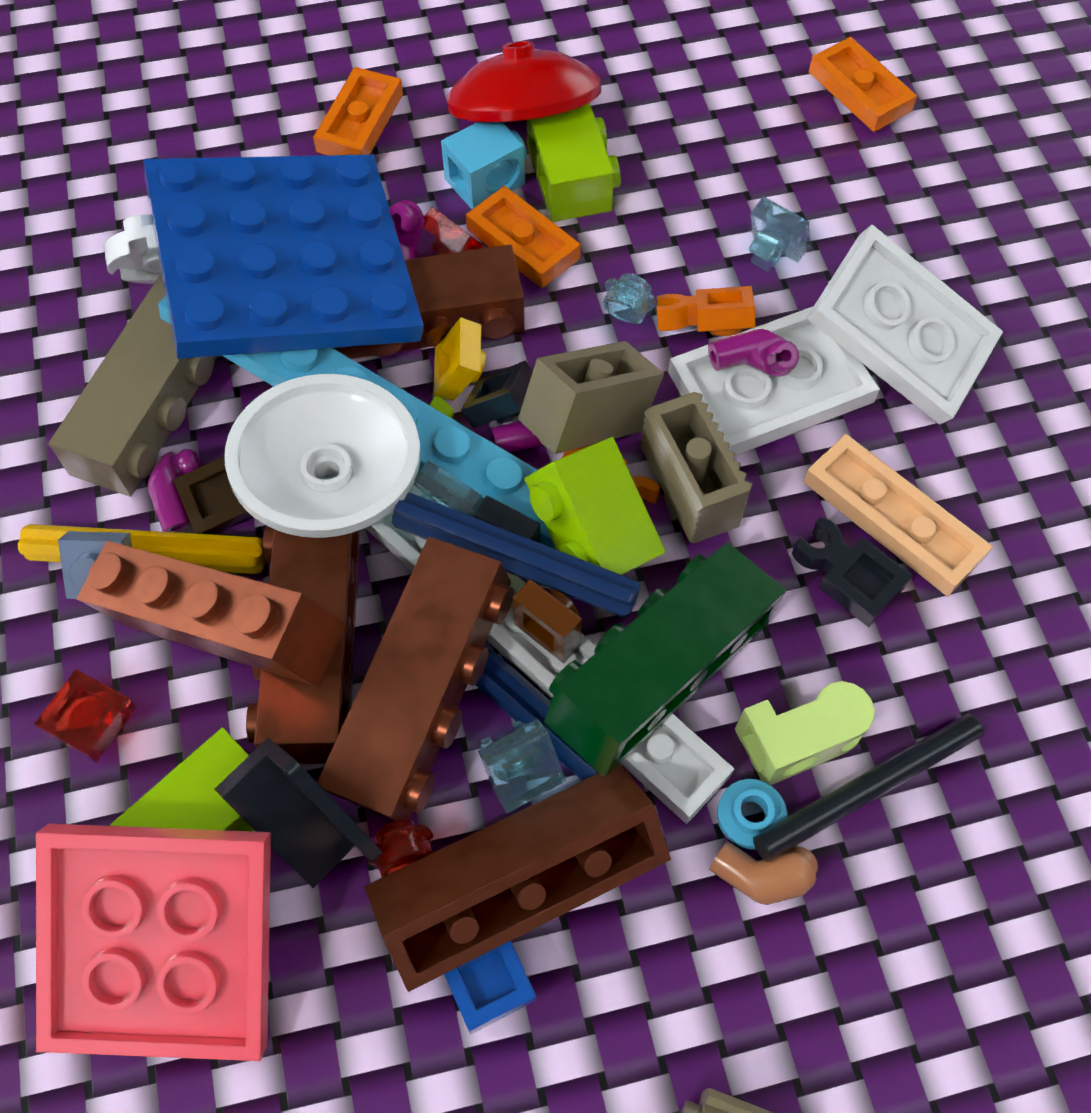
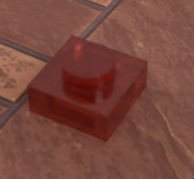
(448, 235)
(85, 715)

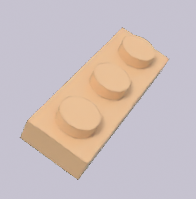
(897, 514)

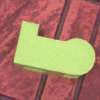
(805, 735)

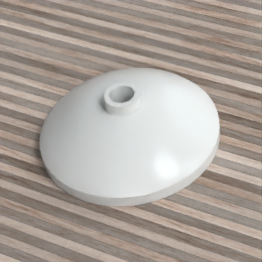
(319, 430)

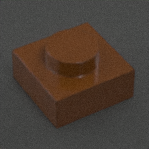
(548, 619)

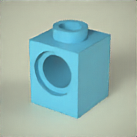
(483, 161)

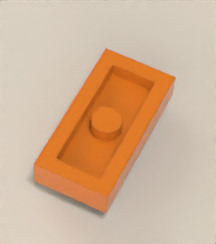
(862, 84)
(358, 114)
(538, 244)

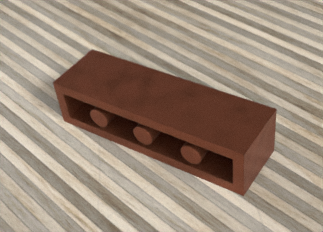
(465, 284)
(214, 612)
(418, 681)
(290, 712)
(516, 875)

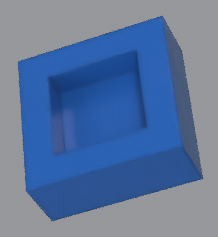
(490, 987)

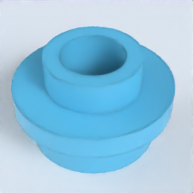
(732, 821)

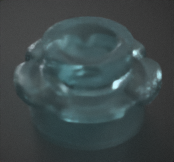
(628, 298)

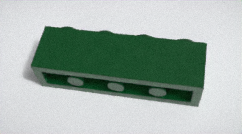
(660, 657)

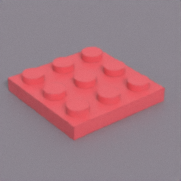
(152, 941)

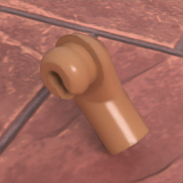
(763, 881)

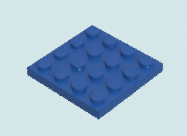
(278, 254)

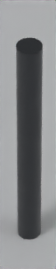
(867, 787)

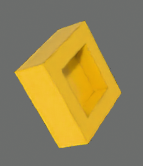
(458, 359)

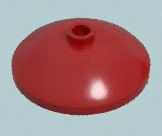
(522, 86)

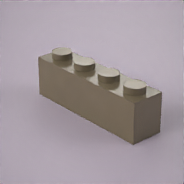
(130, 403)

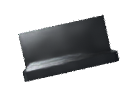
(303, 820)

